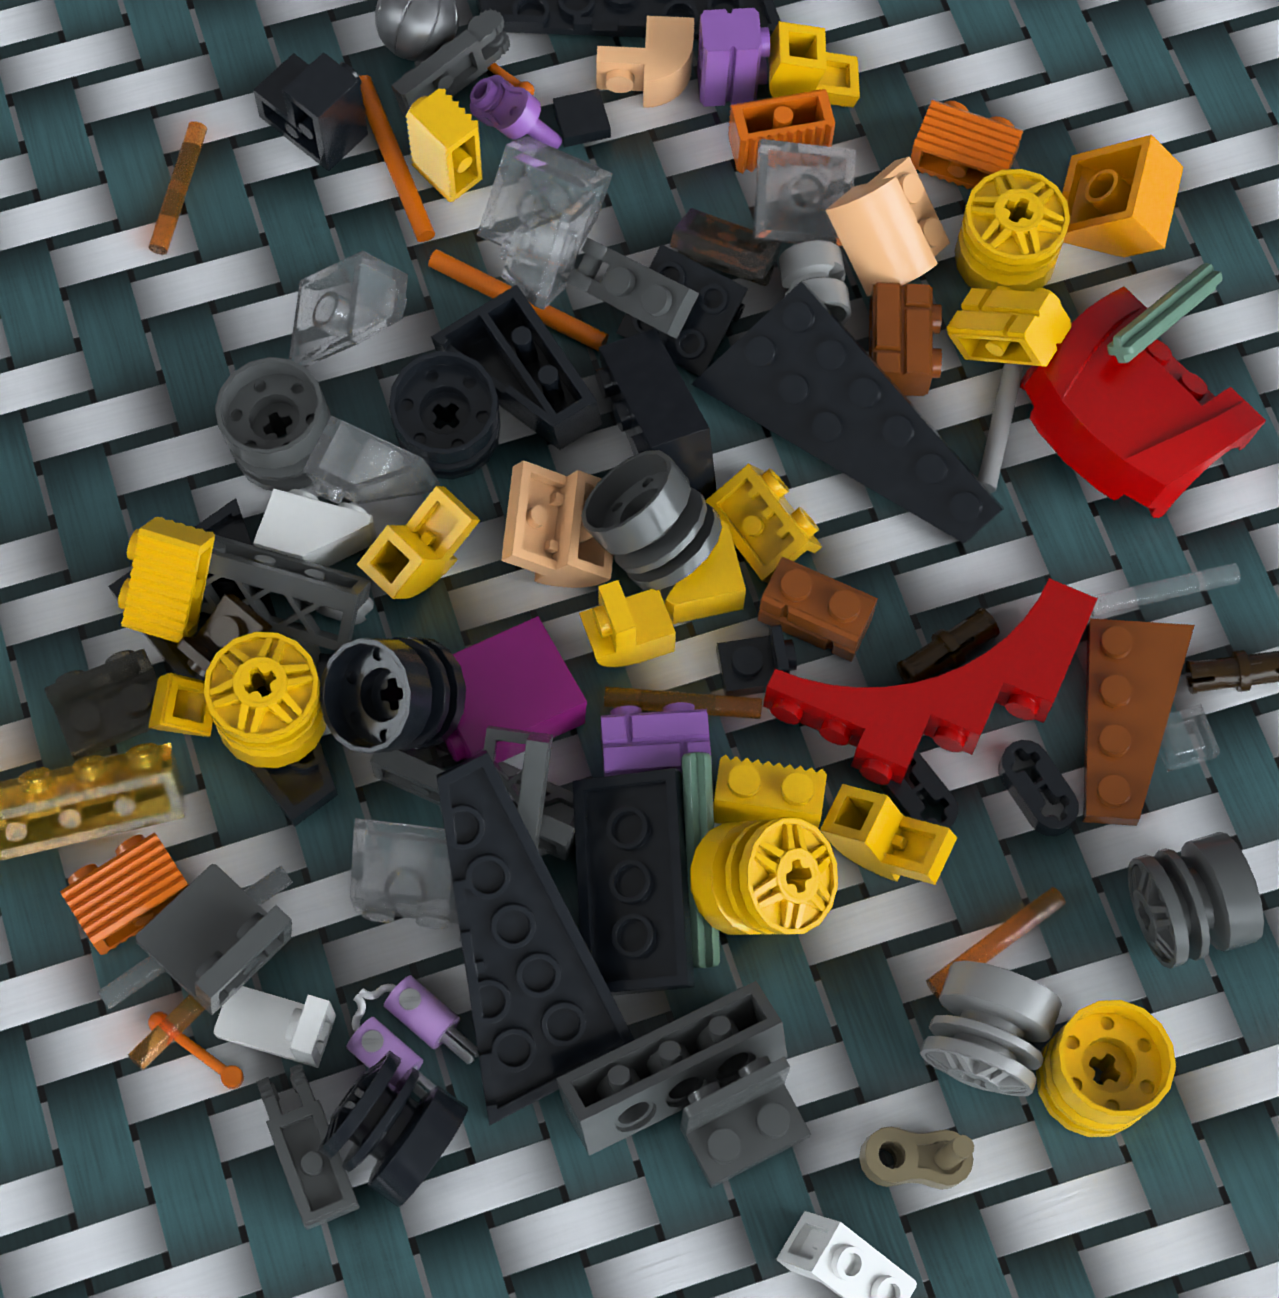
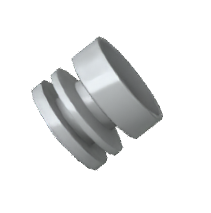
(991, 1028)

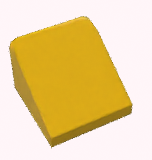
(180, 706)

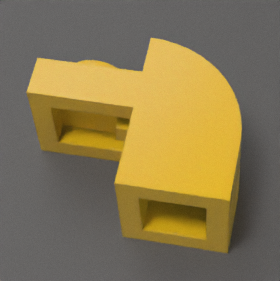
(801, 65)
(418, 554)
(629, 627)
(882, 840)

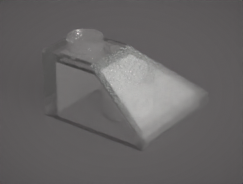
(796, 188)
(546, 249)
(345, 306)
(364, 467)

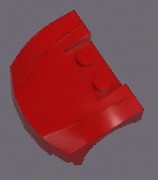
(1132, 424)

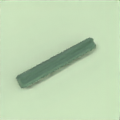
(1164, 313)
(698, 821)

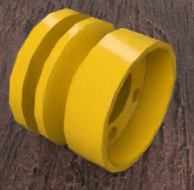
(1011, 231)
(273, 727)
(764, 877)
(1134, 1062)

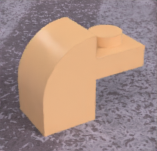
(658, 69)

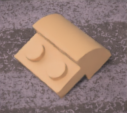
(889, 227)
(547, 528)

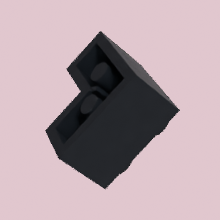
(315, 107)

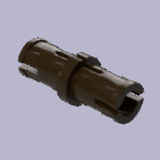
(949, 647)
(1235, 672)

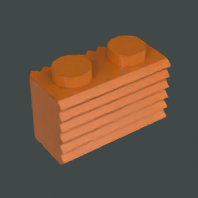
(787, 118)
(963, 144)
(124, 892)

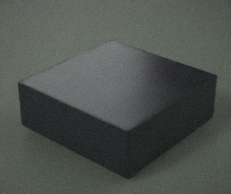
(581, 118)

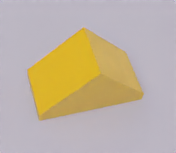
(712, 588)

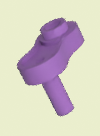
(510, 110)

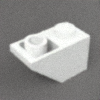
(313, 529)

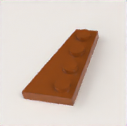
(1128, 704)

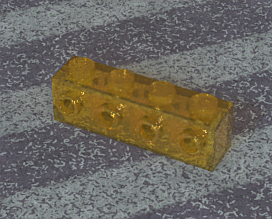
(89, 799)

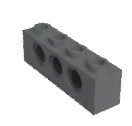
(661, 1069)

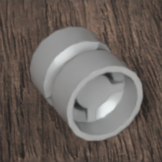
(822, 269)

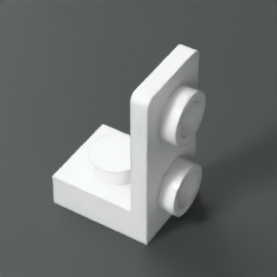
(277, 1025)
(842, 1261)

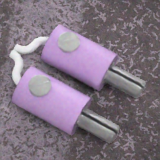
(422, 1015)

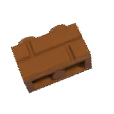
(902, 335)
(817, 608)

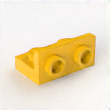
(763, 520)

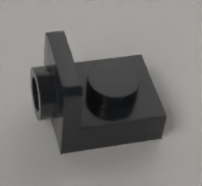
(750, 662)

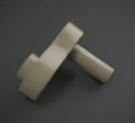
(930, 1159)

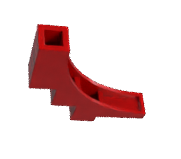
(950, 708)

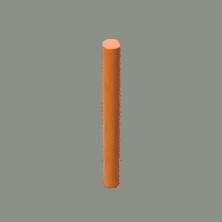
(395, 162)
(493, 287)

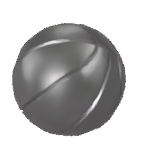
(416, 27)

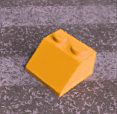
(1122, 197)

